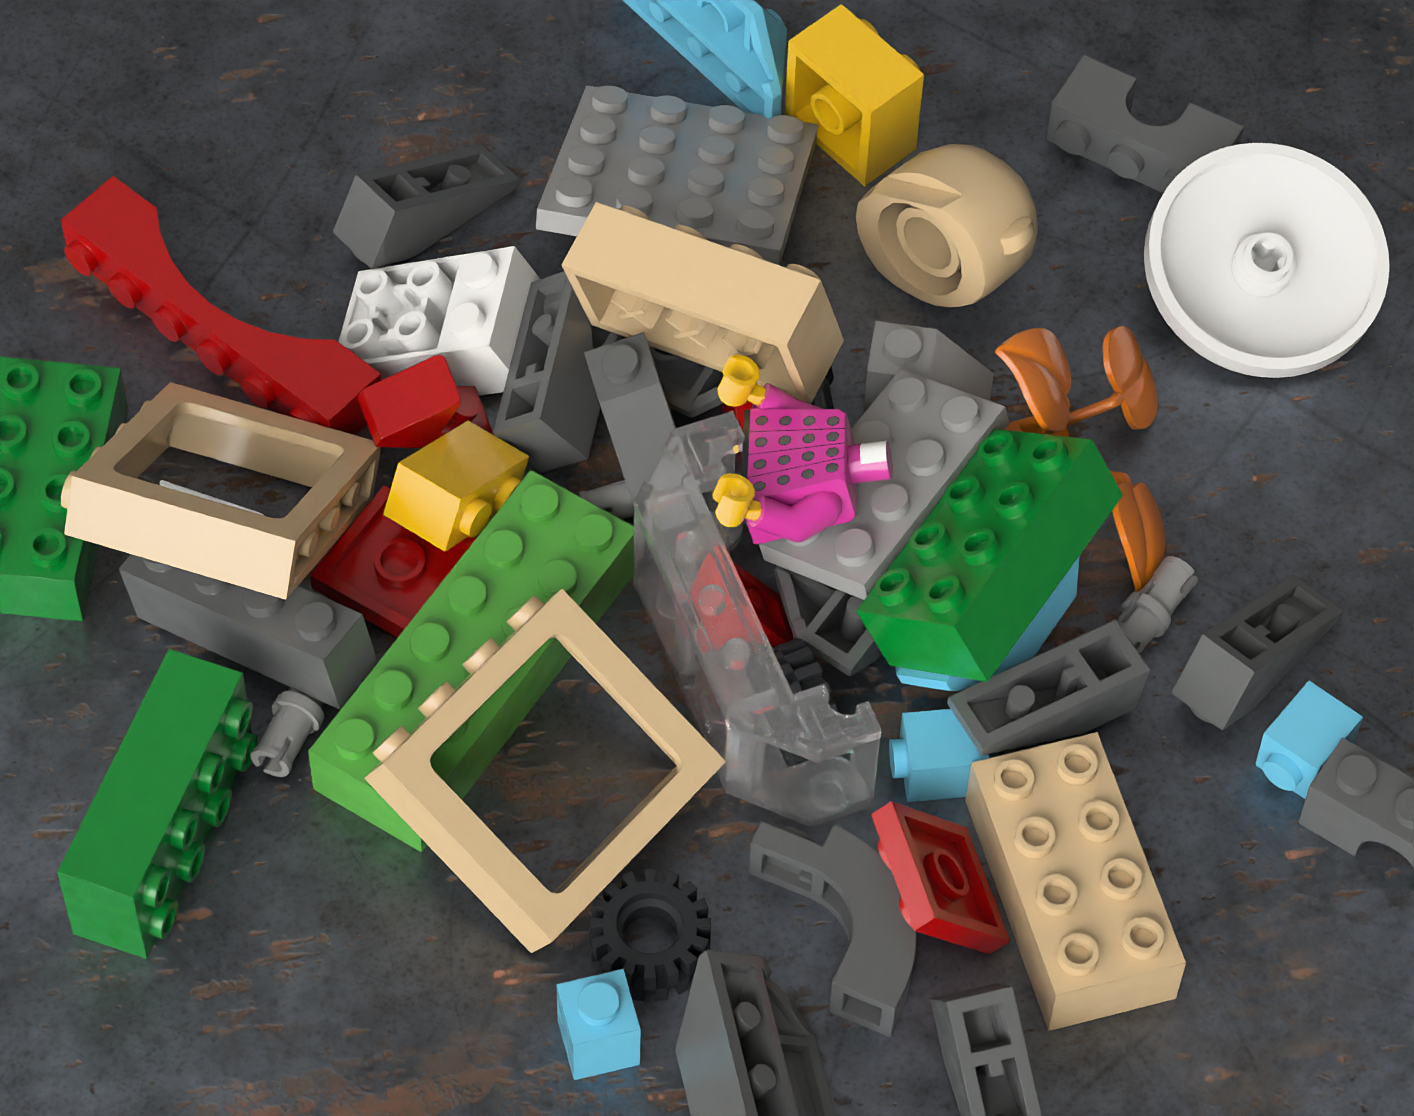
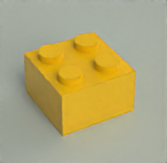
(856, 93)

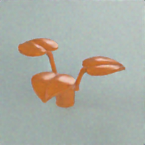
(1045, 381)

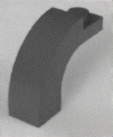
(864, 898)

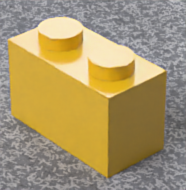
(454, 485)

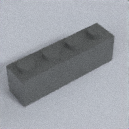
(295, 640)

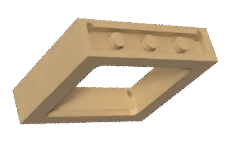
(205, 536)
(458, 834)

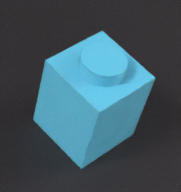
(1304, 738)
(932, 755)
(598, 1024)

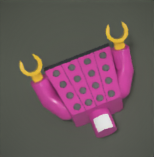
(795, 462)

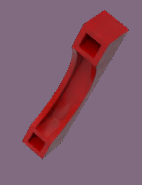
(121, 244)

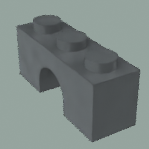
(1096, 122)
(1361, 801)

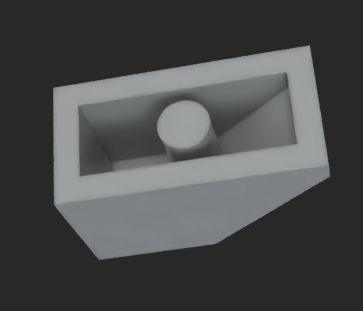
(924, 354)

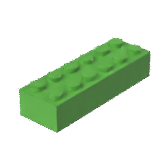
(529, 548)

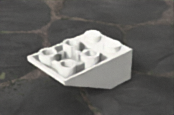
(442, 306)

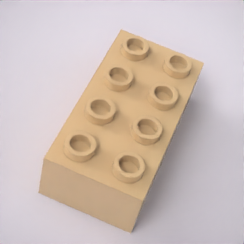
(703, 298)
(1074, 881)

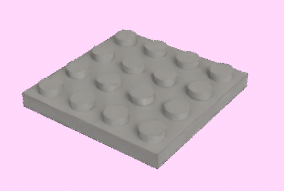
(681, 165)

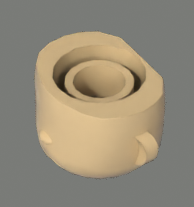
(949, 225)

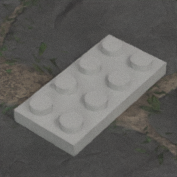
(931, 440)

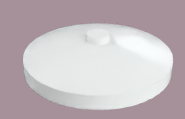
(1266, 260)

